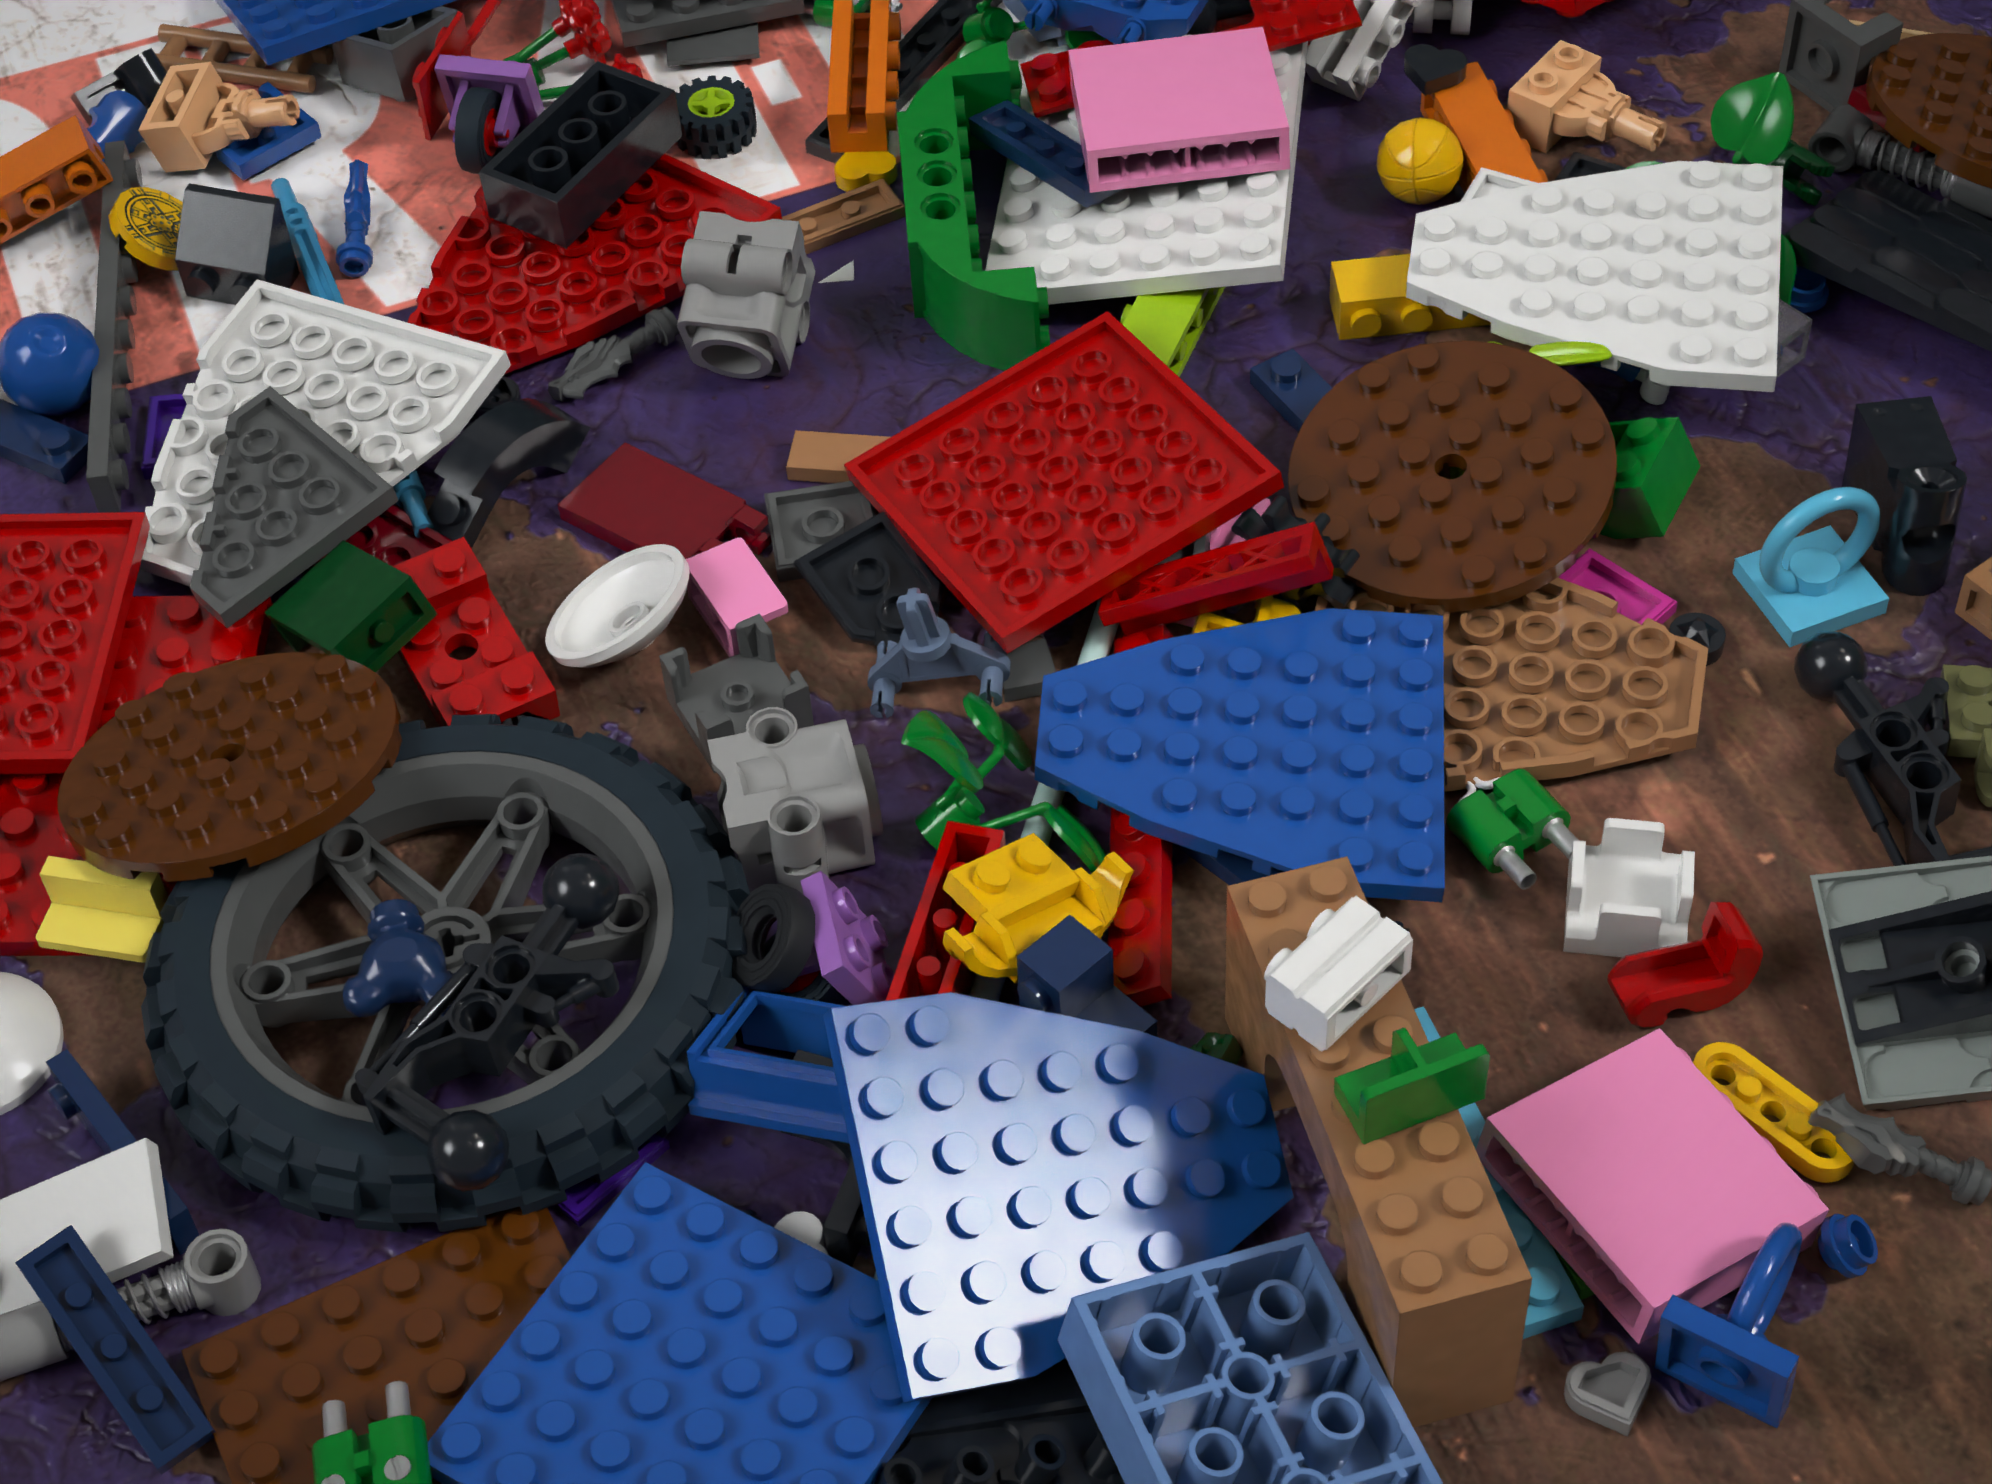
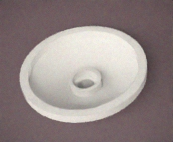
(619, 607)
(28, 1038)

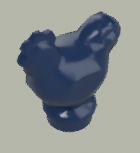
(398, 963)

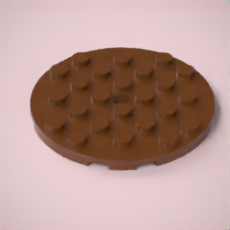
(1939, 97)
(1530, 490)
(297, 749)

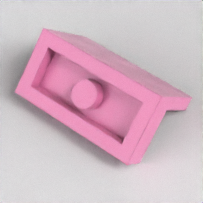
(730, 587)

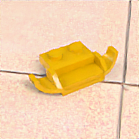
(1021, 896)

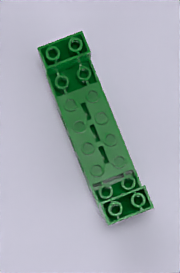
(976, 311)

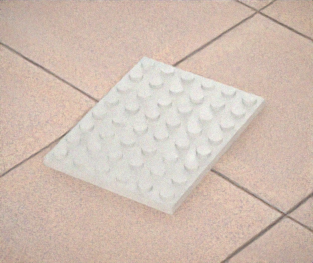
(1154, 234)

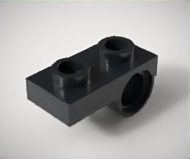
(138, 76)

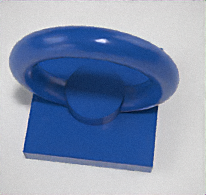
(1729, 1352)

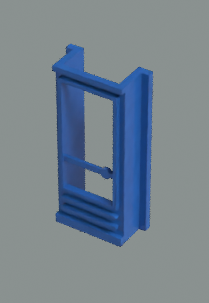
(767, 1088)

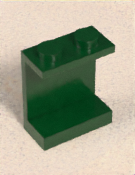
(352, 608)

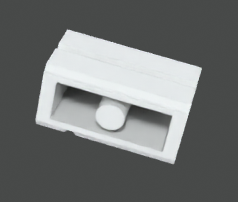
(1337, 972)

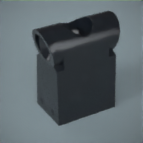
(1911, 471)

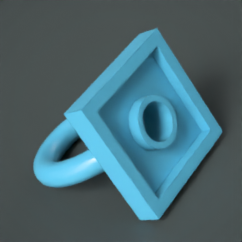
(1815, 578)

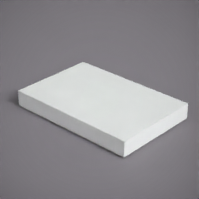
(110, 1203)

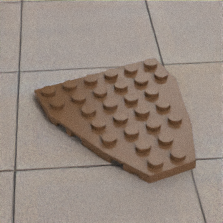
(1558, 685)

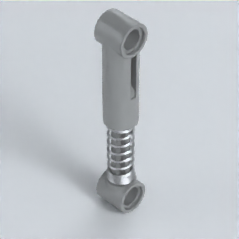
(34, 1339)

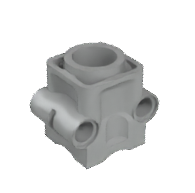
(745, 295)
(796, 798)

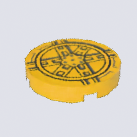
(148, 224)

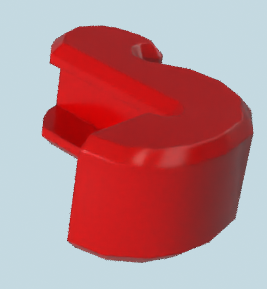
(1691, 973)

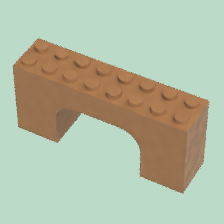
(1418, 1218)

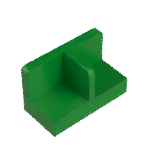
(1412, 1084)

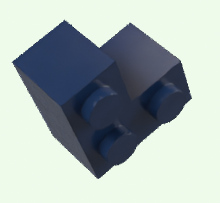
(1073, 976)

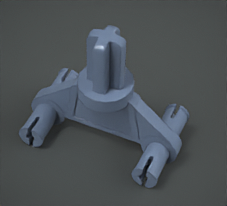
(932, 652)

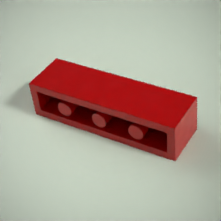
(924, 962)

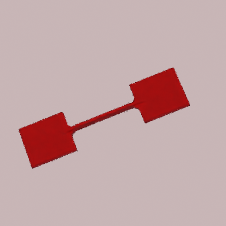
(1283, 23)
(450, 41)

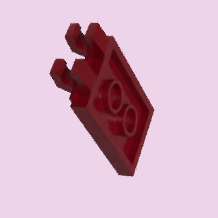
(647, 502)

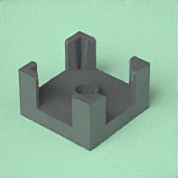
(1830, 54)
(726, 694)

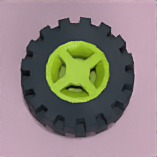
(715, 117)

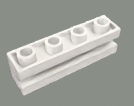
(1353, 58)

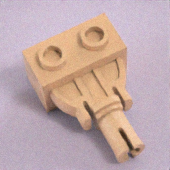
(1574, 99)
(202, 115)

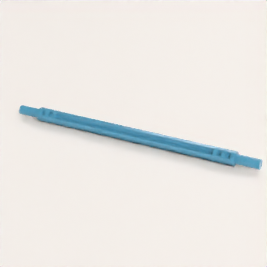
(322, 284)

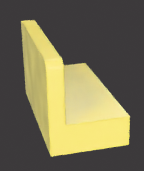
(99, 910)

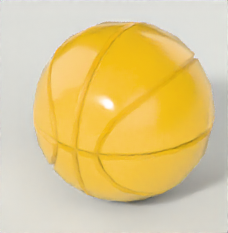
(1419, 161)

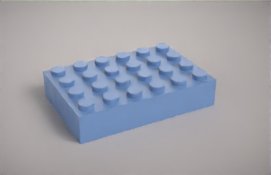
(1240, 1376)

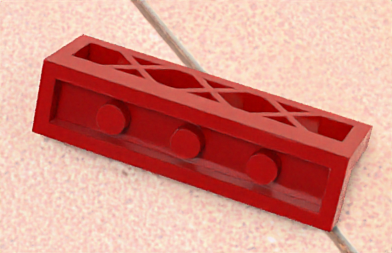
(1219, 579)

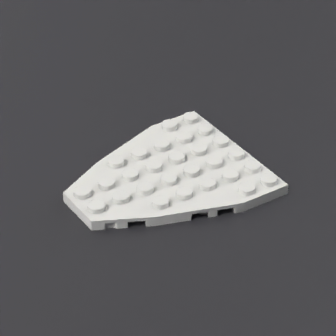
(1648, 260)
(362, 377)

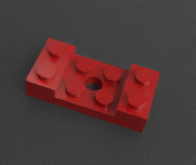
(500, 674)

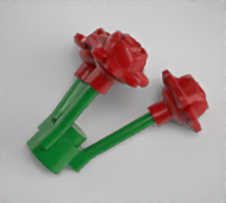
(590, 39)

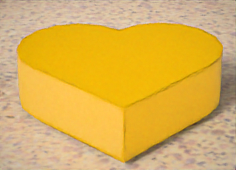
(862, 168)

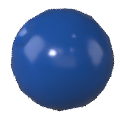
(48, 363)

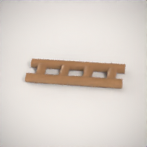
(253, 70)

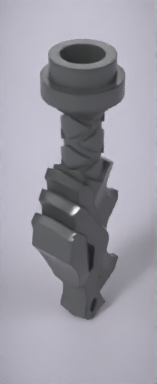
(602, 360)
(1881, 1146)

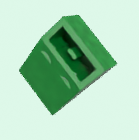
(1652, 476)

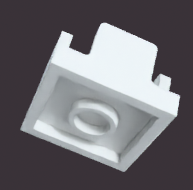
(1627, 892)

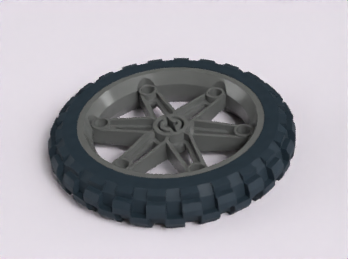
(583, 1121)

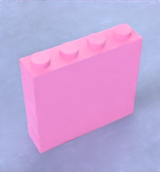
(1178, 109)
(1646, 1180)

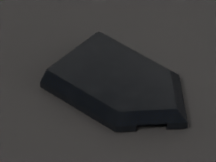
(863, 577)

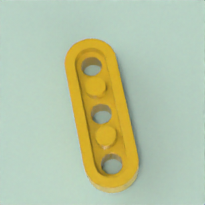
(1761, 1092)

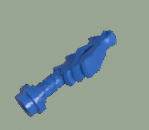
(354, 255)

